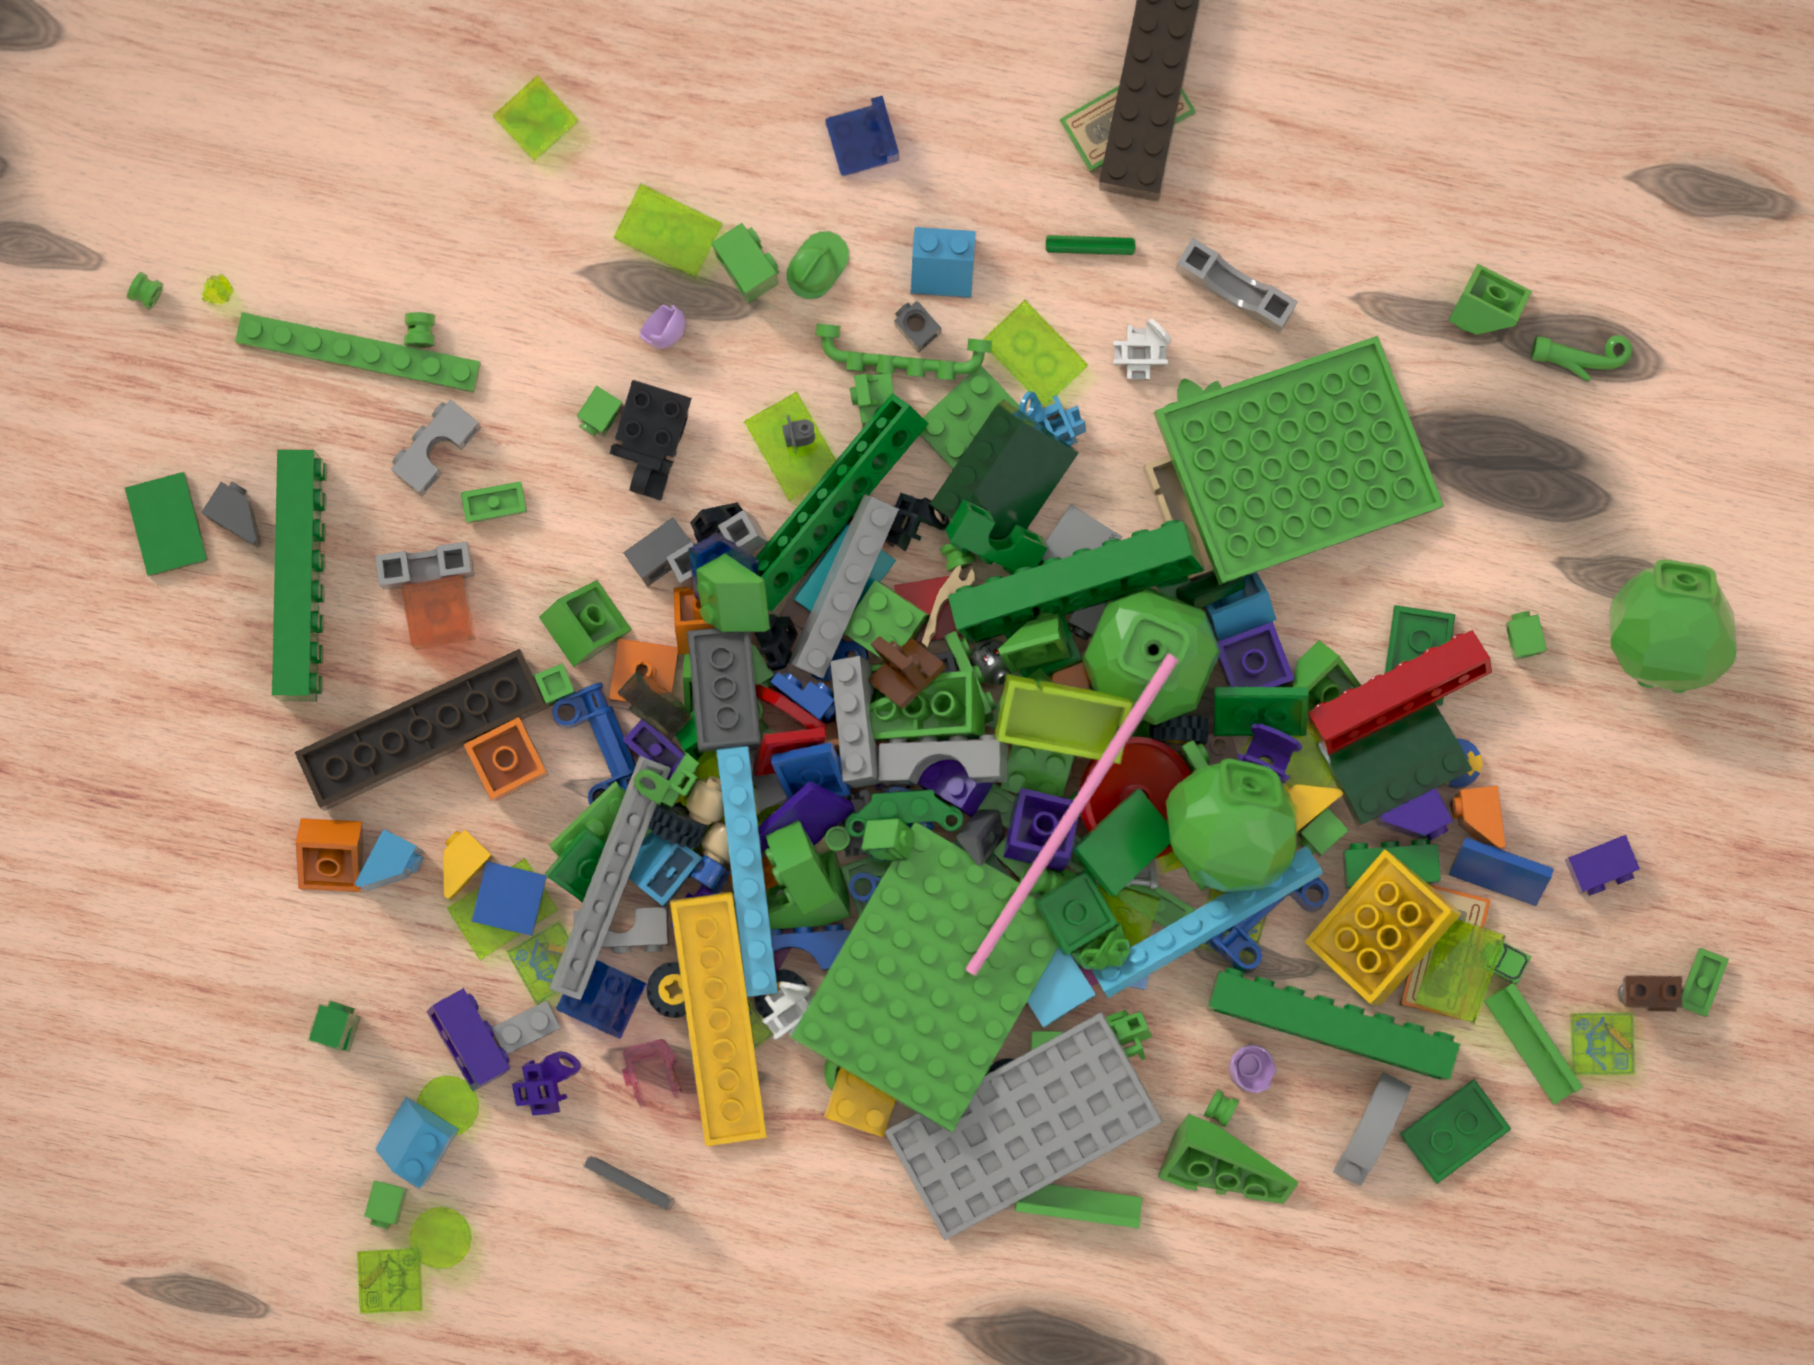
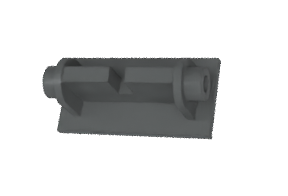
(798, 433)

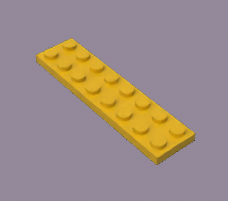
(718, 1019)

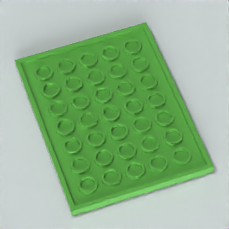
(1298, 459)
(900, 992)

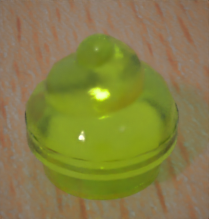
(217, 290)

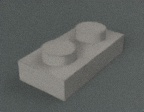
(526, 1027)

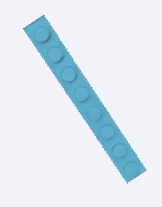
(747, 871)
(1203, 925)

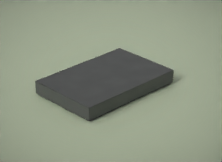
(629, 1182)

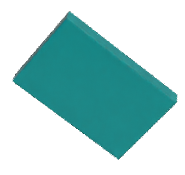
(812, 586)

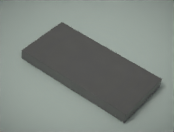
(723, 689)

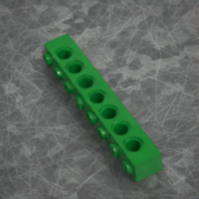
(837, 496)

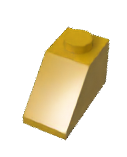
(1311, 801)
(462, 862)

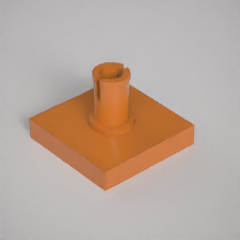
(651, 659)

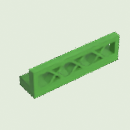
(1533, 1043)
(1083, 1205)

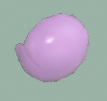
(664, 327)
(1252, 1068)

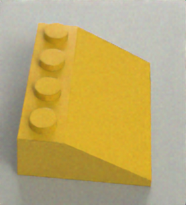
(1382, 928)

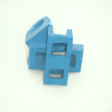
(1065, 426)

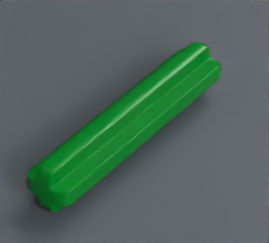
(1090, 245)

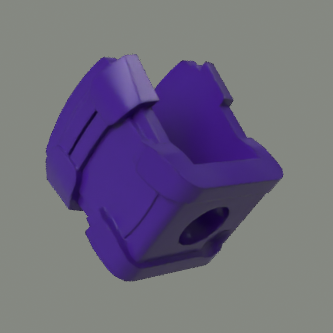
(1275, 746)

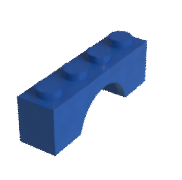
(821, 945)

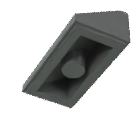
(982, 834)

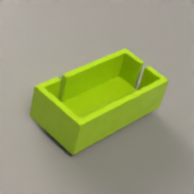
(1059, 717)

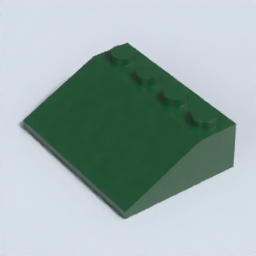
(1007, 470)
(1396, 764)

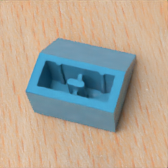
(663, 868)

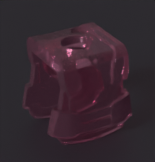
(645, 1052)

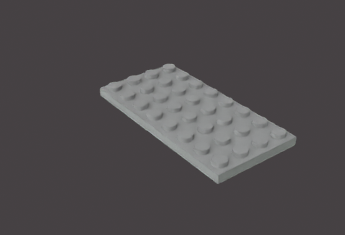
(1027, 1126)

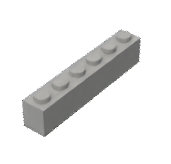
(843, 586)

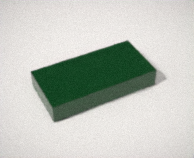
(1207, 590)

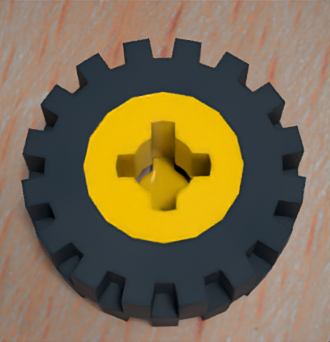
(660, 990)

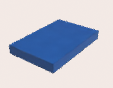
(1501, 871)

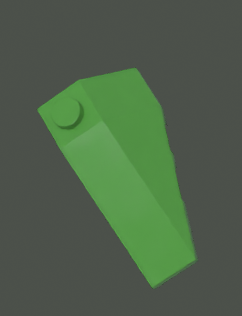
(941, 710)
(784, 915)
(1214, 1159)

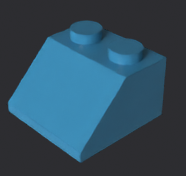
(943, 262)
(1241, 610)
(389, 862)
(415, 1142)

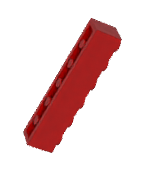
(1400, 691)

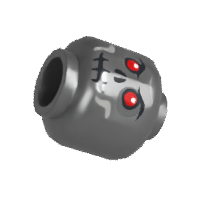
(989, 661)

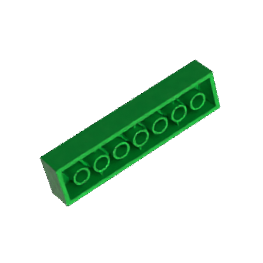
(298, 576)
(1076, 581)
(1334, 1026)

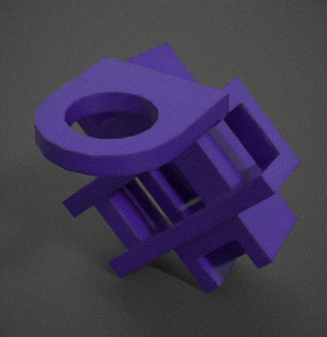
(549, 1072)

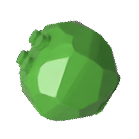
(1673, 627)
(1134, 641)
(1233, 826)

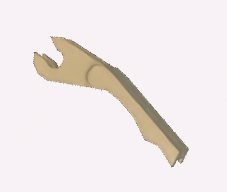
(948, 588)

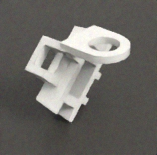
(1151, 338)
(789, 996)

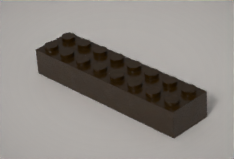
(1148, 98)
(420, 730)

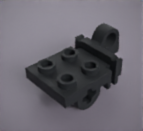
(650, 431)

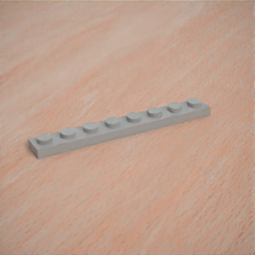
(607, 884)

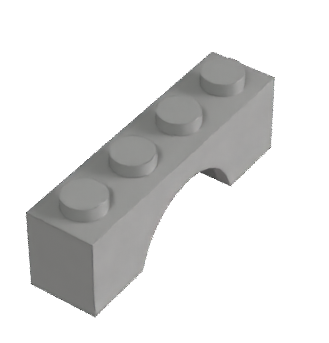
(1219, 277)
(852, 705)
(905, 762)

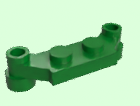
(908, 807)

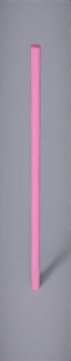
(1072, 814)

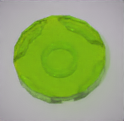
(451, 1100)
(440, 1238)

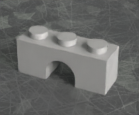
(450, 425)
(741, 529)
(410, 568)
(649, 931)

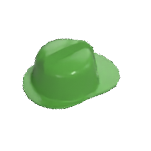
(817, 265)

